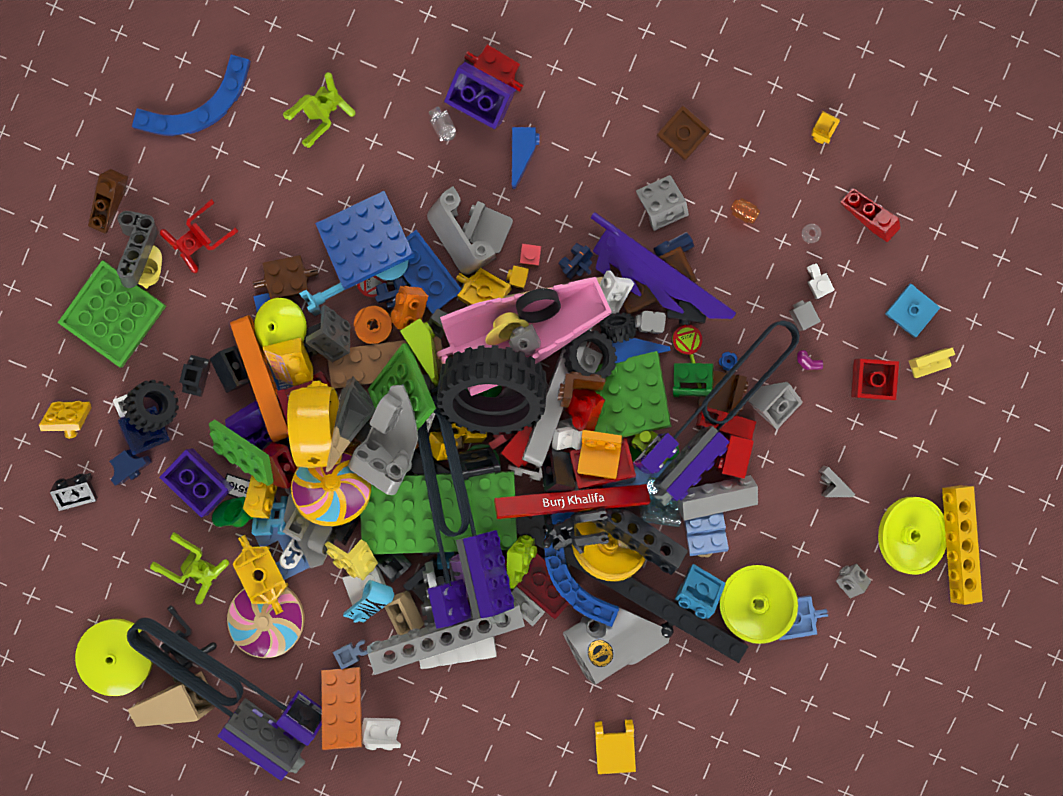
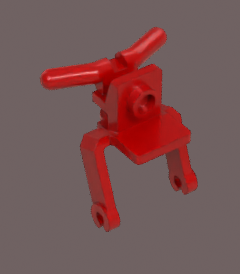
(194, 239)

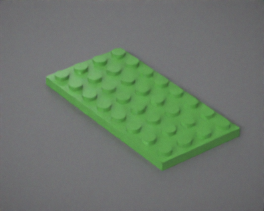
(406, 523)

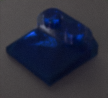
(142, 441)

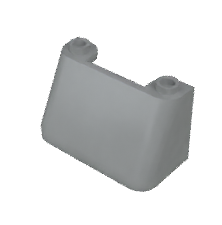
(466, 256)

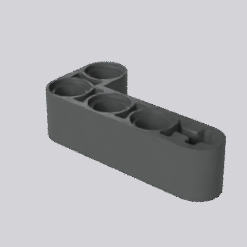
(129, 269)

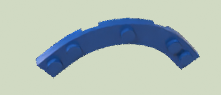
(203, 116)
(570, 589)

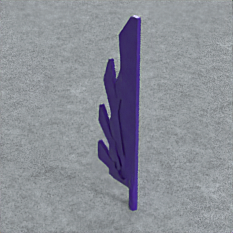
(647, 268)

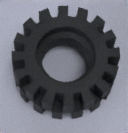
(618, 327)

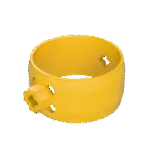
(312, 424)

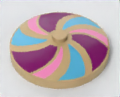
(259, 629)

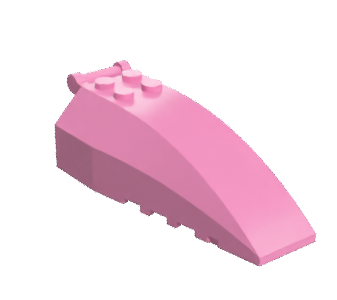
(580, 309)

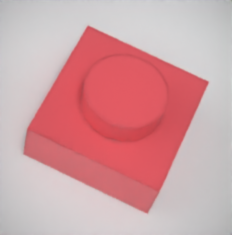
(530, 254)
(499, 439)

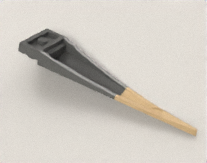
(353, 412)

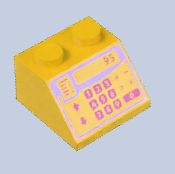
(290, 361)

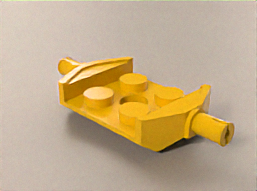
(272, 584)

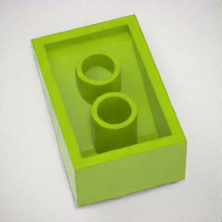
(420, 339)

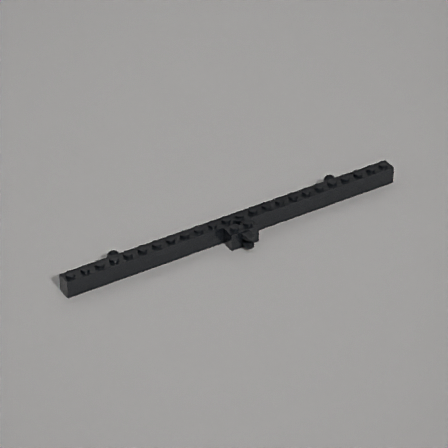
(630, 587)

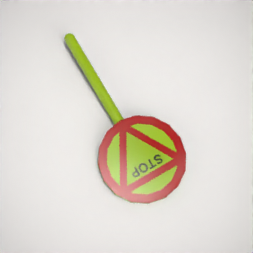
(687, 341)

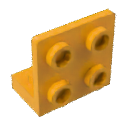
(599, 454)

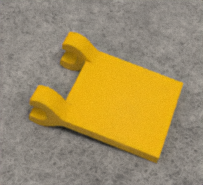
(615, 750)

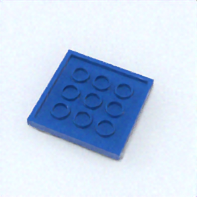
(364, 240)

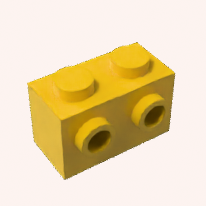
(259, 499)

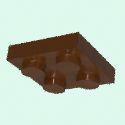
(683, 133)

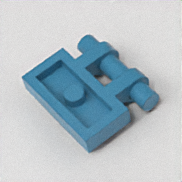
(265, 526)

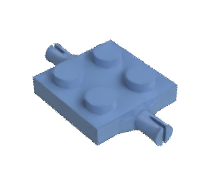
(806, 619)

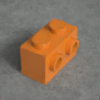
(408, 306)

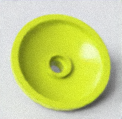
(287, 321)

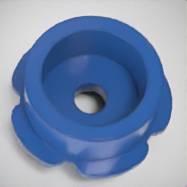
(723, 360)

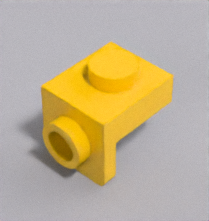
(824, 128)

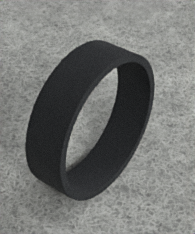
(536, 295)

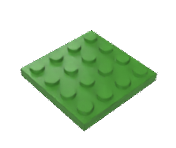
(111, 315)
(404, 370)
(634, 397)

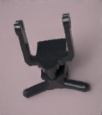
(567, 533)
(185, 662)

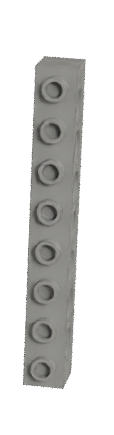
(381, 662)

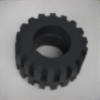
(161, 395)

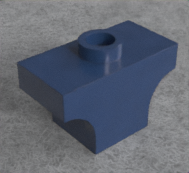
(127, 466)

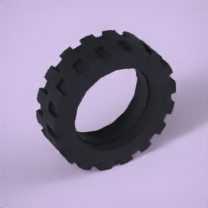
(602, 342)

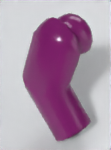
(807, 363)

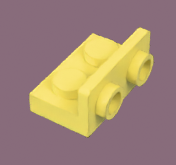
(931, 362)

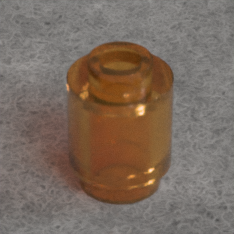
(745, 210)

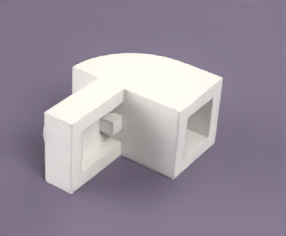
(566, 436)

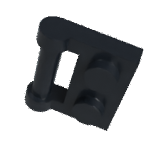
(478, 458)

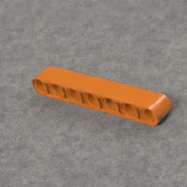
(260, 378)

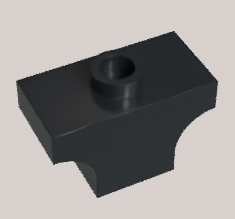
(690, 314)
(195, 375)

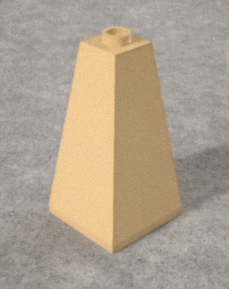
(171, 706)

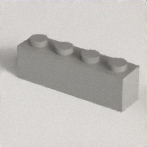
(719, 497)

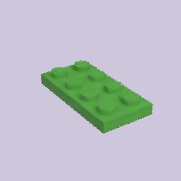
(241, 452)

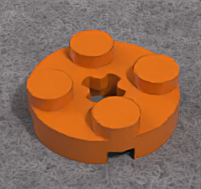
(362, 327)

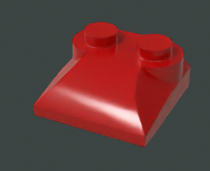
(585, 409)

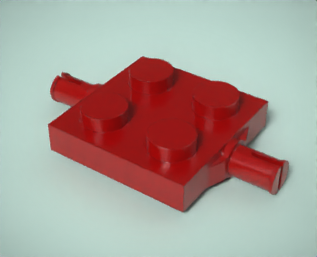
(496, 65)

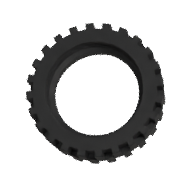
(492, 367)

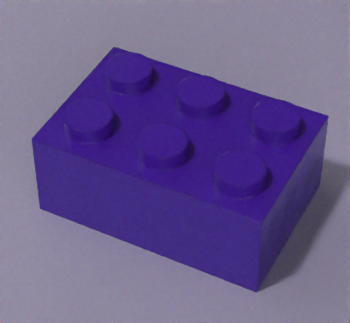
(479, 95)
(196, 482)

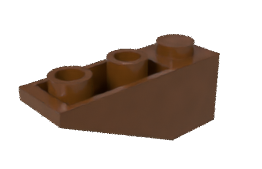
(107, 198)

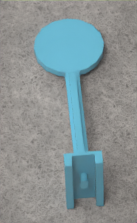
(319, 298)

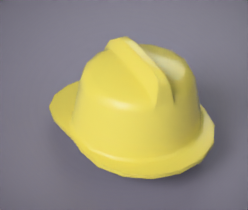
(152, 268)
(503, 327)

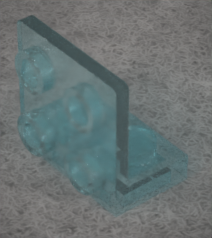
(657, 512)

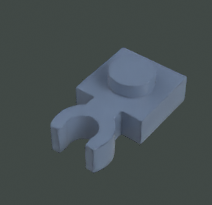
(348, 654)

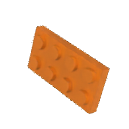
(341, 708)

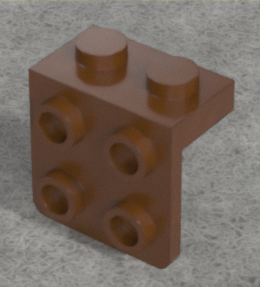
(575, 380)
(728, 395)

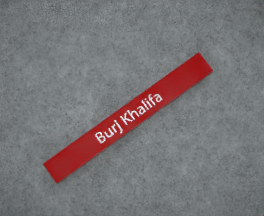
(571, 501)

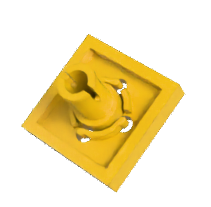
(65, 417)

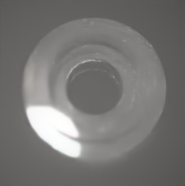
(805, 233)

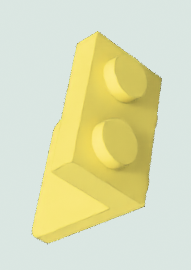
(357, 562)

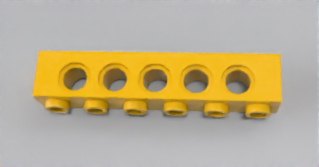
(962, 544)

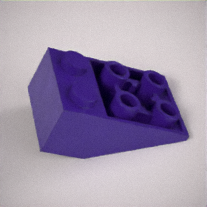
(249, 425)

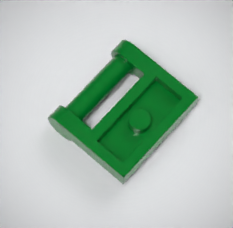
(692, 374)

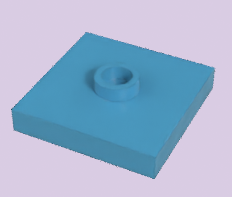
(912, 310)

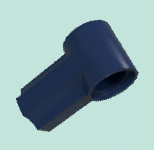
(683, 240)

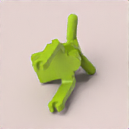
(319, 108)
(193, 567)

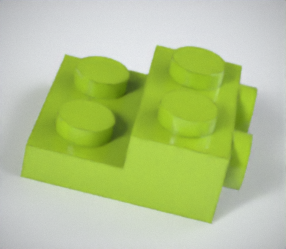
(519, 559)

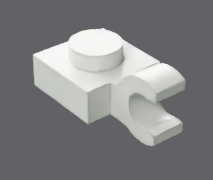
(820, 284)

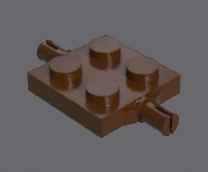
(285, 277)

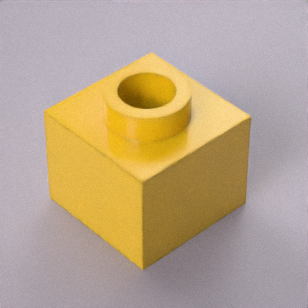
(517, 277)

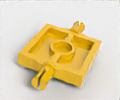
(482, 287)

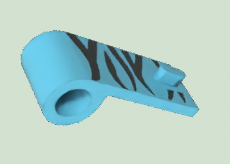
(374, 598)

